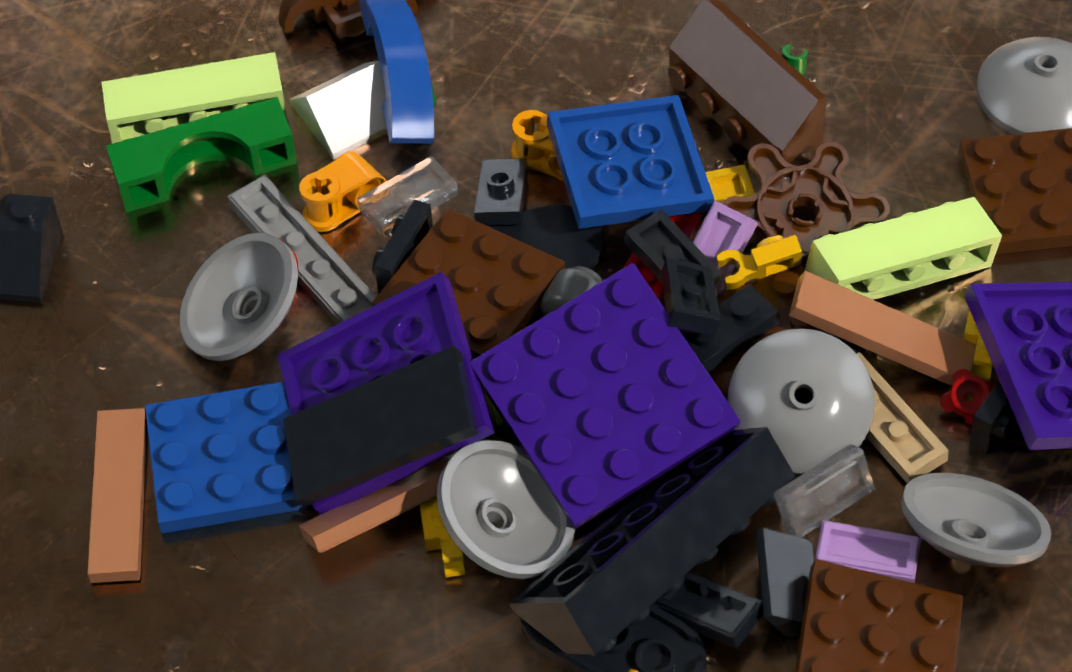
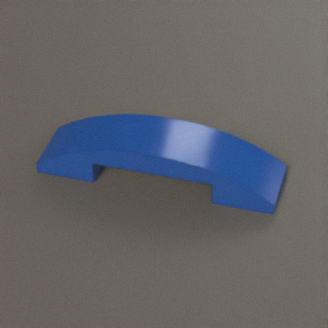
(404, 70)

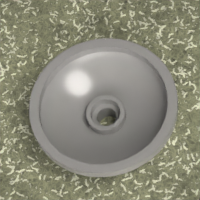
(1028, 85)
(239, 297)
(809, 359)
(502, 511)
(975, 520)

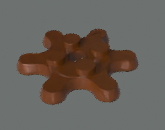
(809, 185)

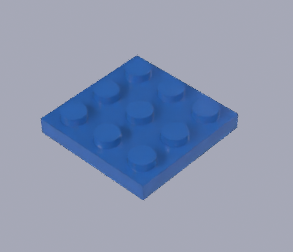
(629, 161)
(221, 457)

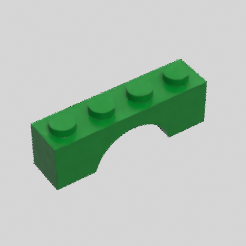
(249, 136)

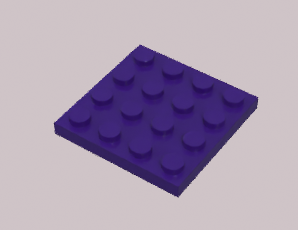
(373, 345)
(1031, 350)
(604, 395)

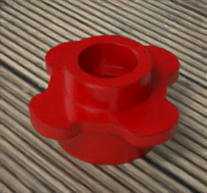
(964, 383)

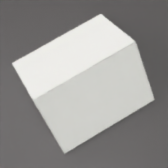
(345, 109)

